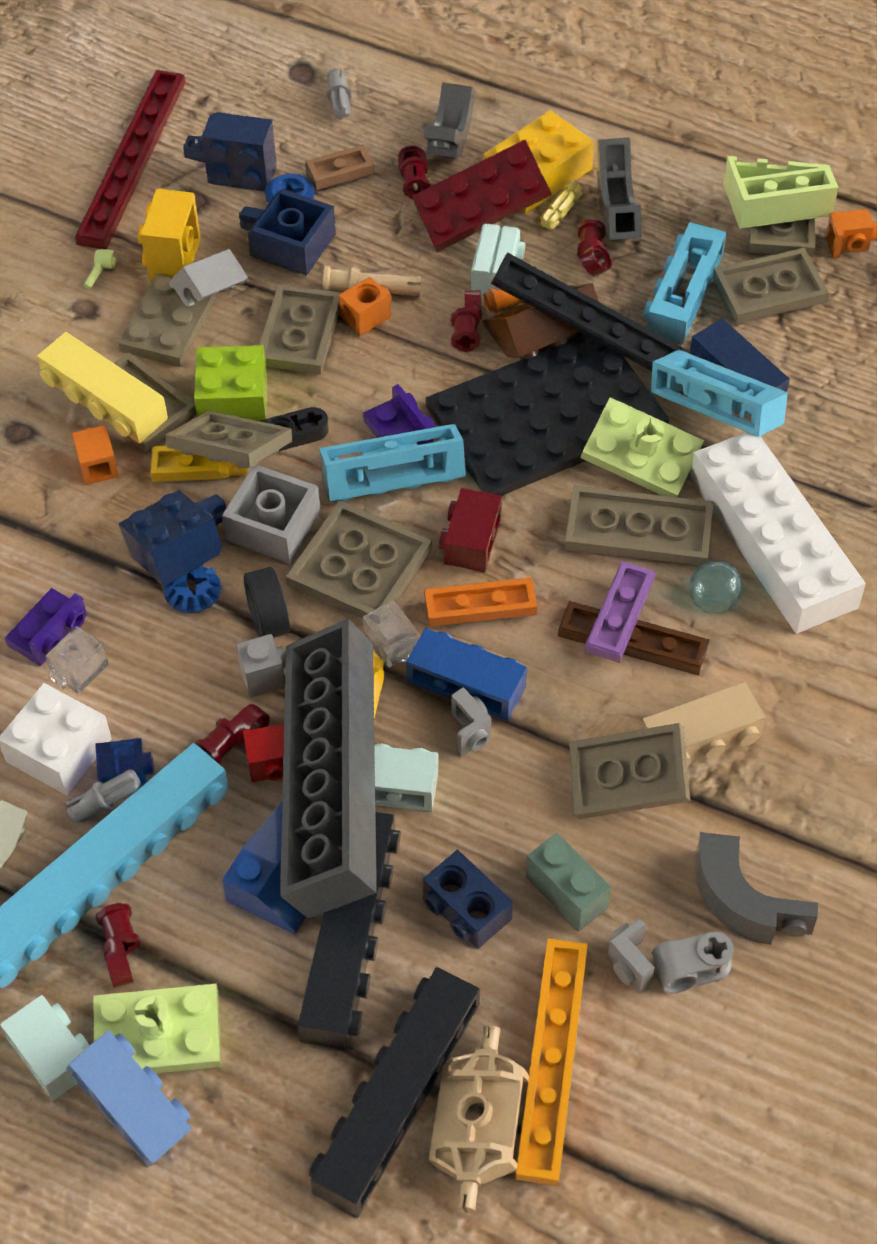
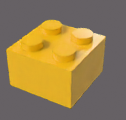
(169, 232)

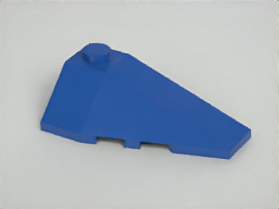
(256, 877)

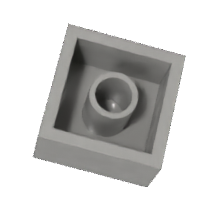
(271, 513)

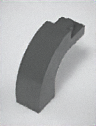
(452, 121)
(615, 189)
(737, 902)

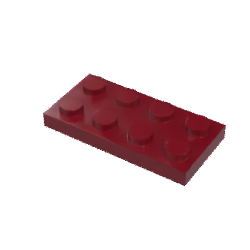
(481, 195)

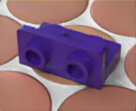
(397, 416)
(46, 625)

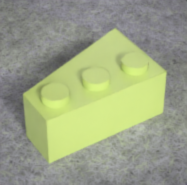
(778, 193)

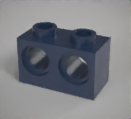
(475, 894)

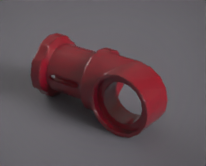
(413, 168)
(591, 248)
(466, 321)
(230, 733)
(120, 941)

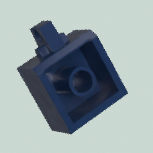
(235, 151)
(289, 230)
(174, 535)

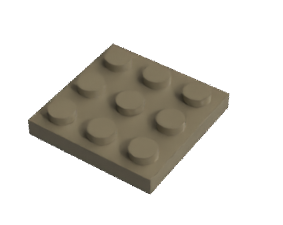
(358, 561)

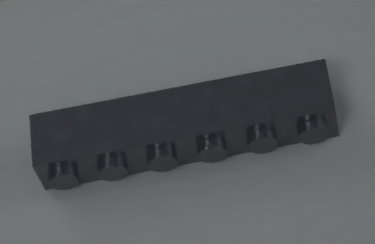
(342, 954)
(395, 1091)

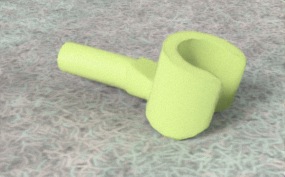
(102, 259)

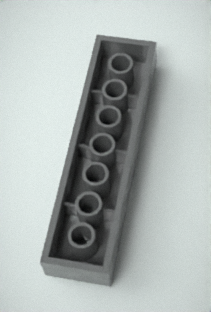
(328, 771)

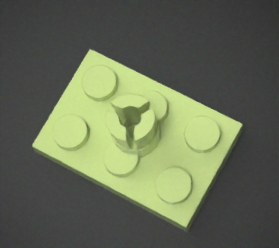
(641, 449)
(165, 1026)

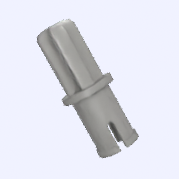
(338, 93)
(102, 796)

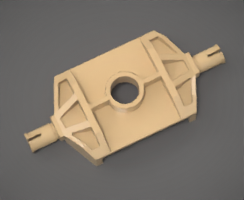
(482, 1147)

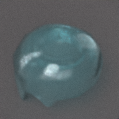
(716, 587)

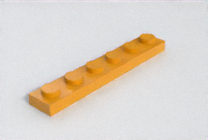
(552, 1063)

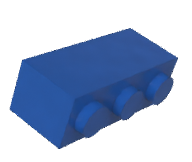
(448, 665)

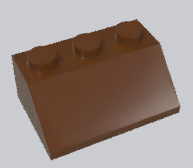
(527, 329)

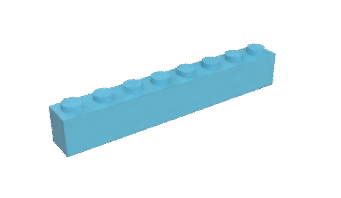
(106, 857)

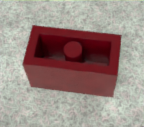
(471, 529)

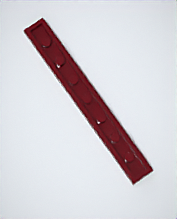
(130, 160)

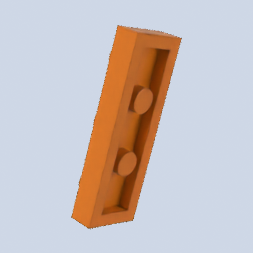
(480, 602)

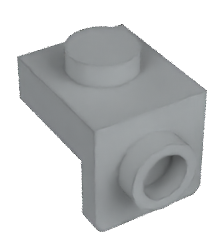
(474, 719)
(626, 958)

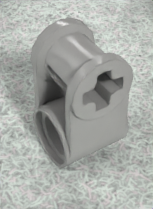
(691, 962)

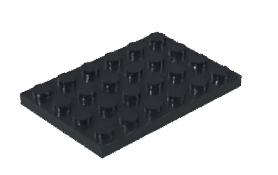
(538, 412)

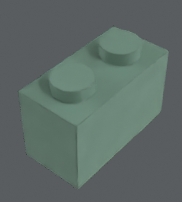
(568, 881)

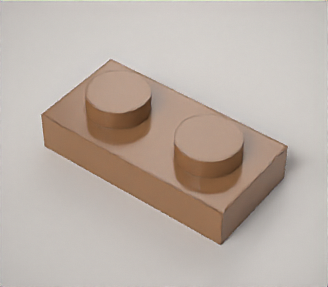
(340, 167)

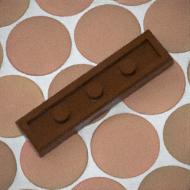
(647, 641)

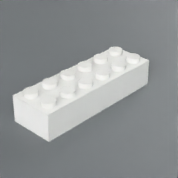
(777, 531)

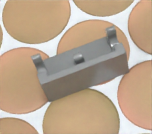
(208, 277)

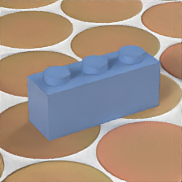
(130, 1096)

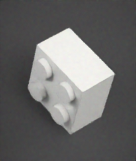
(54, 738)

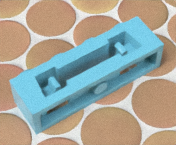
(665, 313)
(719, 392)
(392, 463)

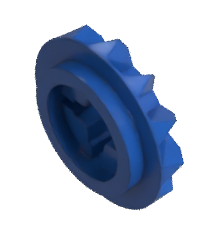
(292, 182)
(207, 592)

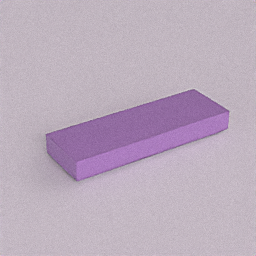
(620, 611)

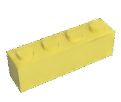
(102, 387)

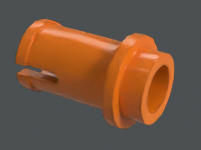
(498, 299)

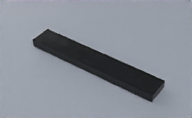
(581, 312)

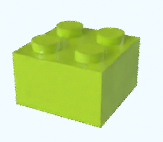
(231, 381)

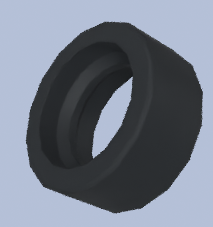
(266, 602)

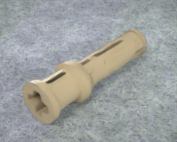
(341, 280)

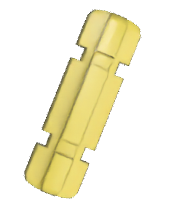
(561, 205)

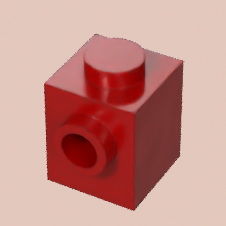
(265, 752)

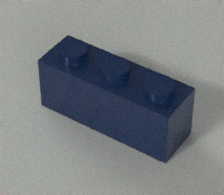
(729, 349)

